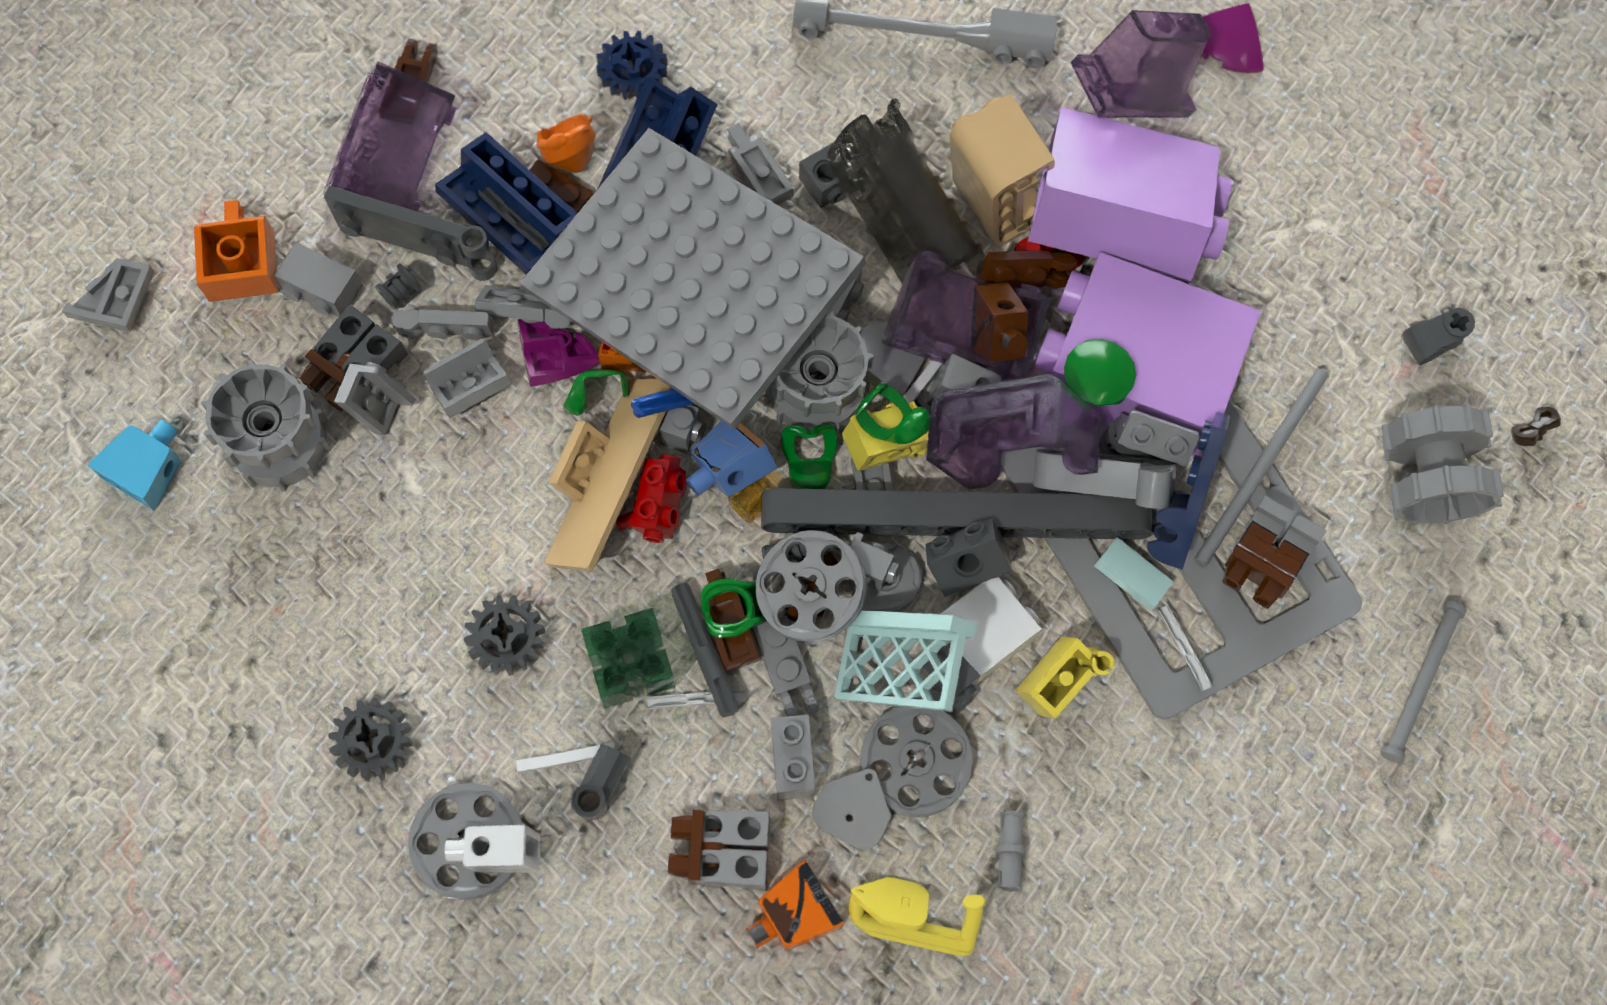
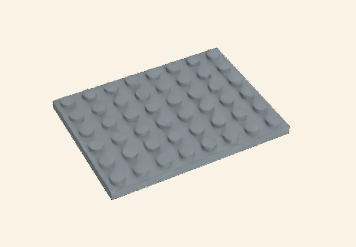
(693, 276)

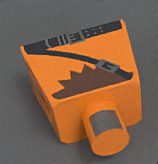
(795, 911)

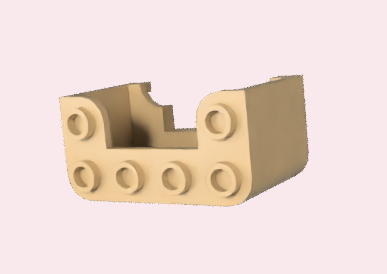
(997, 166)

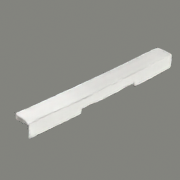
(1185, 647)

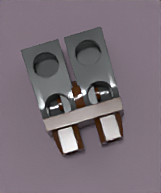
(349, 341)

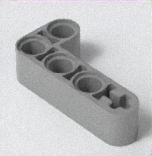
(1118, 476)

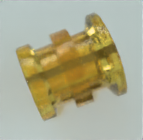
(749, 500)

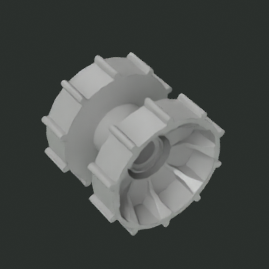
(843, 357)
(250, 400)
(1438, 444)

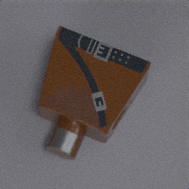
(998, 330)

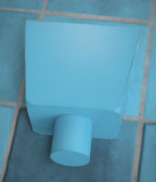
(140, 463)

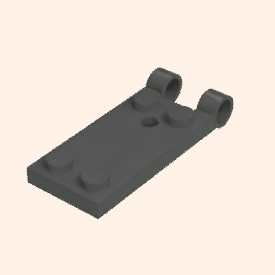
(410, 230)

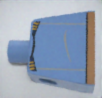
(729, 460)

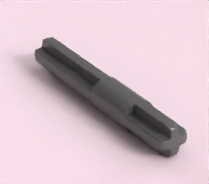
(705, 650)

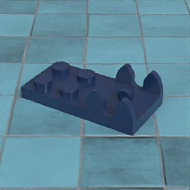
(1181, 517)

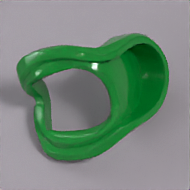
(577, 402)
(912, 426)
(809, 473)
(747, 591)

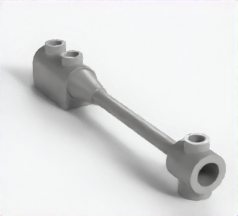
(1005, 36)

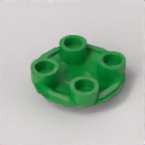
(1100, 372)

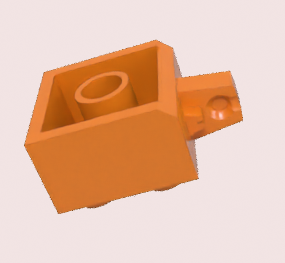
(235, 256)

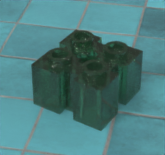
(639, 638)

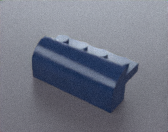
(675, 116)
(492, 166)

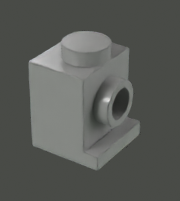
(682, 429)
(876, 562)

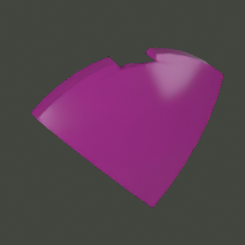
(1234, 39)
(553, 353)

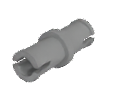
(1010, 851)

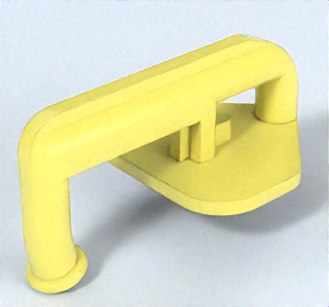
(899, 914)

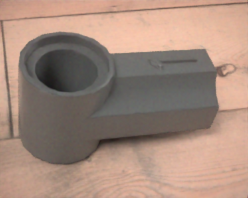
(602, 779)

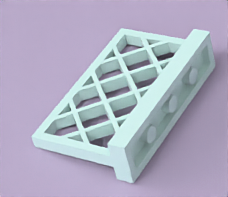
(910, 628)

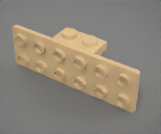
(598, 477)

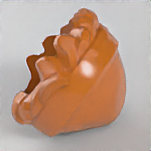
(568, 143)

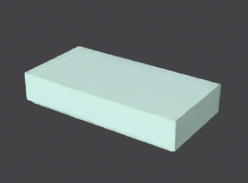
(1133, 574)

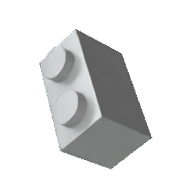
(317, 280)

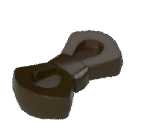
(1544, 419)

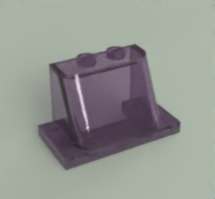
(1145, 66)

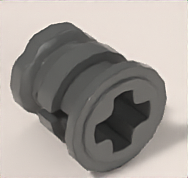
(398, 286)

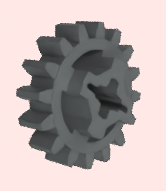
(490, 635)
(385, 736)

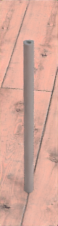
(1260, 468)

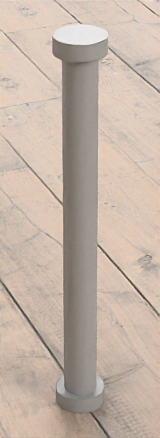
(1394, 751)

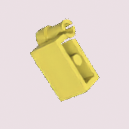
(870, 451)
(1062, 675)

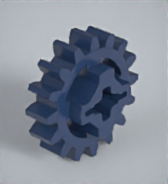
(615, 67)

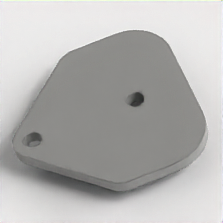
(856, 797)

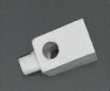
(510, 850)

